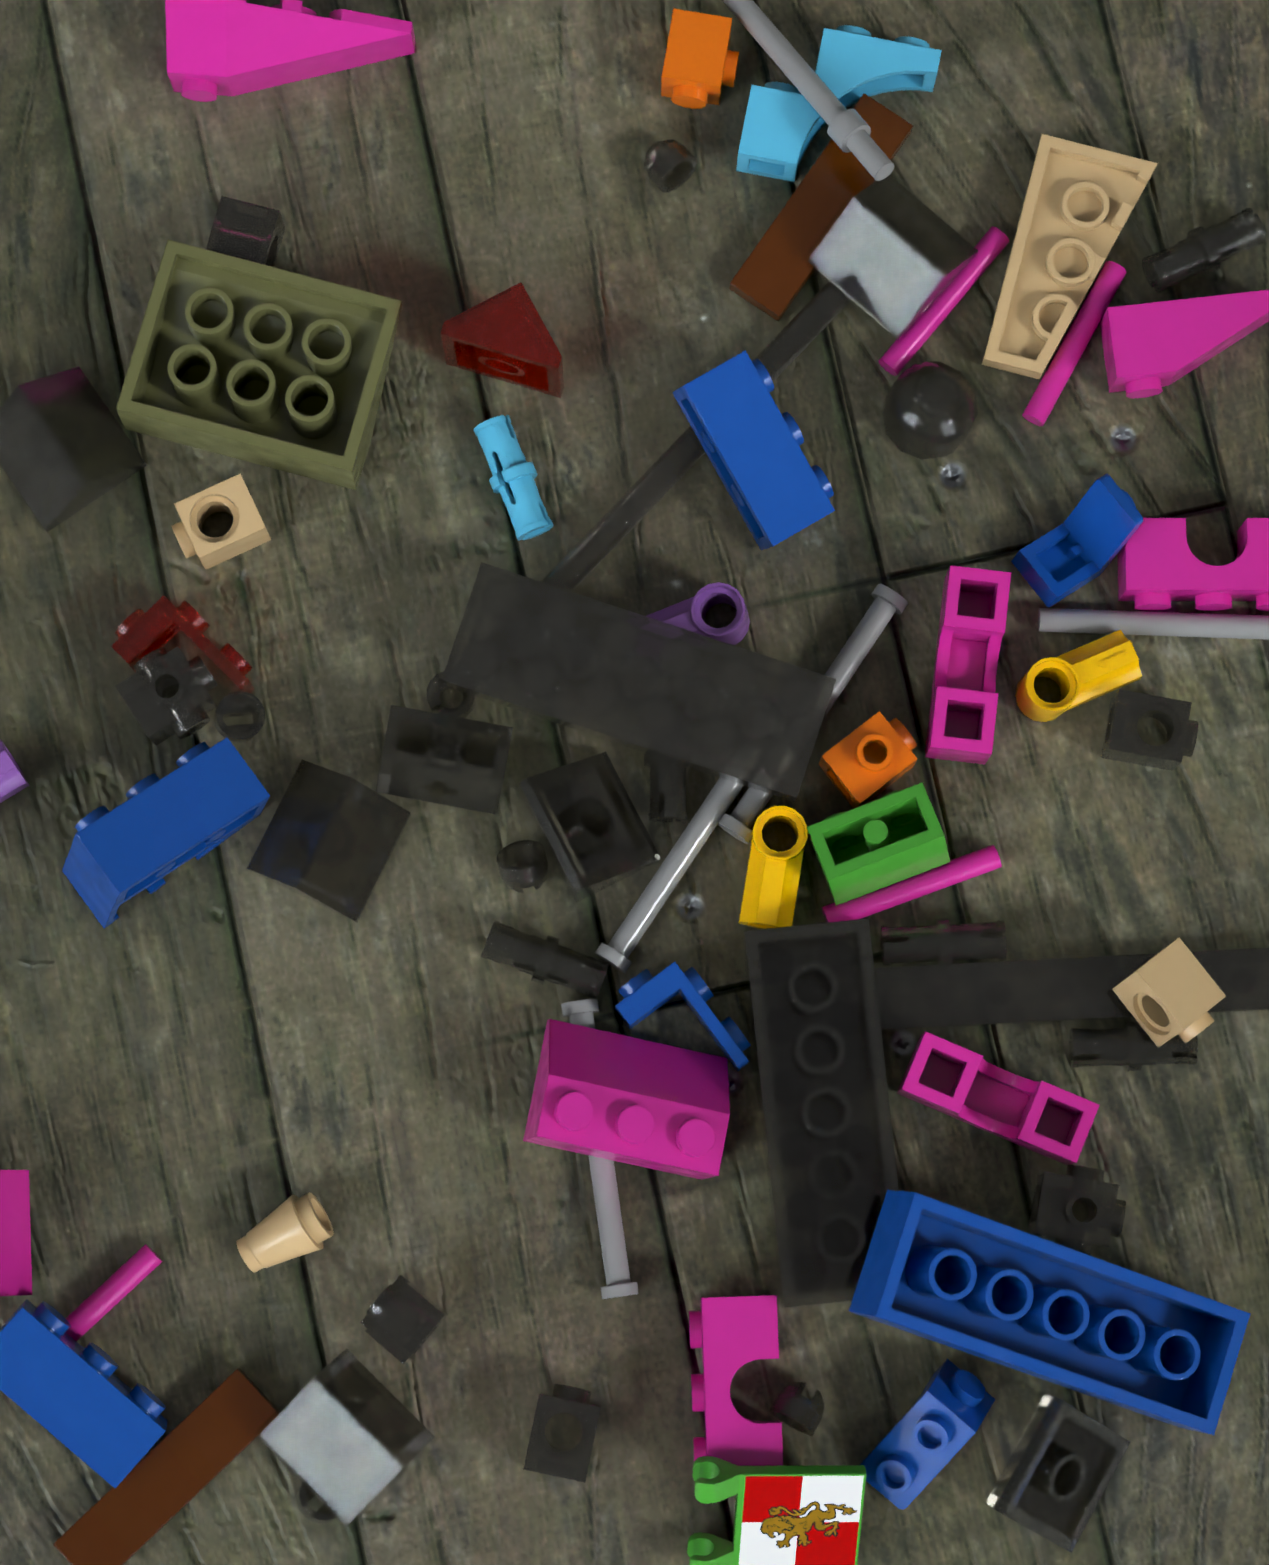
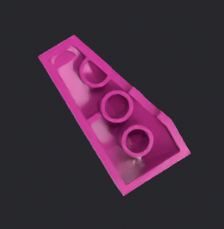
(254, 47)

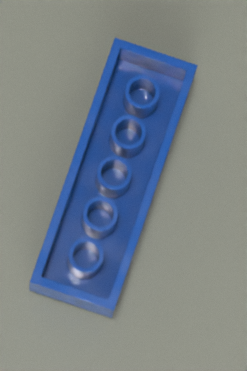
(1049, 1311)

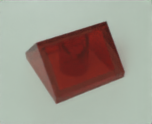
(505, 342)

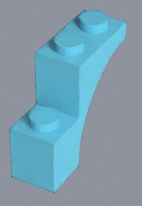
(850, 63)

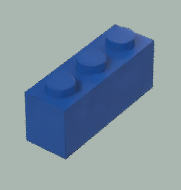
(755, 450)
(77, 1393)

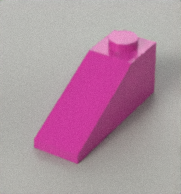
(1165, 340)

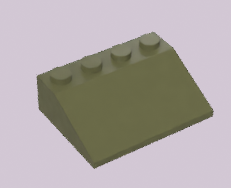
(260, 364)

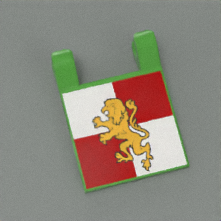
(781, 1513)

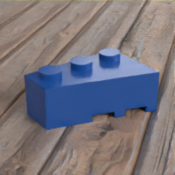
(162, 827)

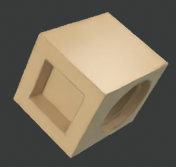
(228, 497)
(1170, 995)

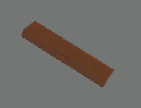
(780, 259)
(170, 1475)

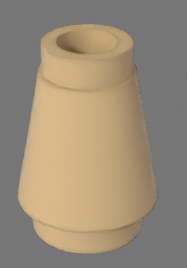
(286, 1233)

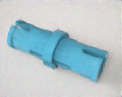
(513, 477)

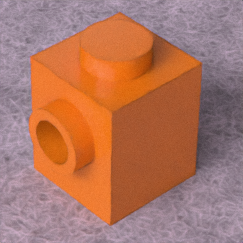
(698, 59)
(870, 759)

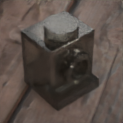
(402, 1319)

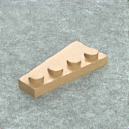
(1063, 236)

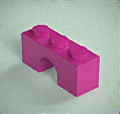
(1161, 568)
(966, 665)
(997, 1100)
(731, 1335)

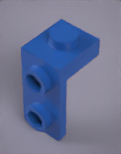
(1082, 544)
(648, 993)
(928, 1435)

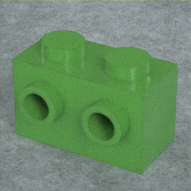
(879, 843)

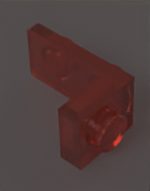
(154, 629)

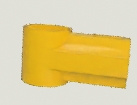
(1081, 675)
(773, 875)

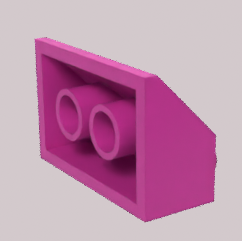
(630, 1101)

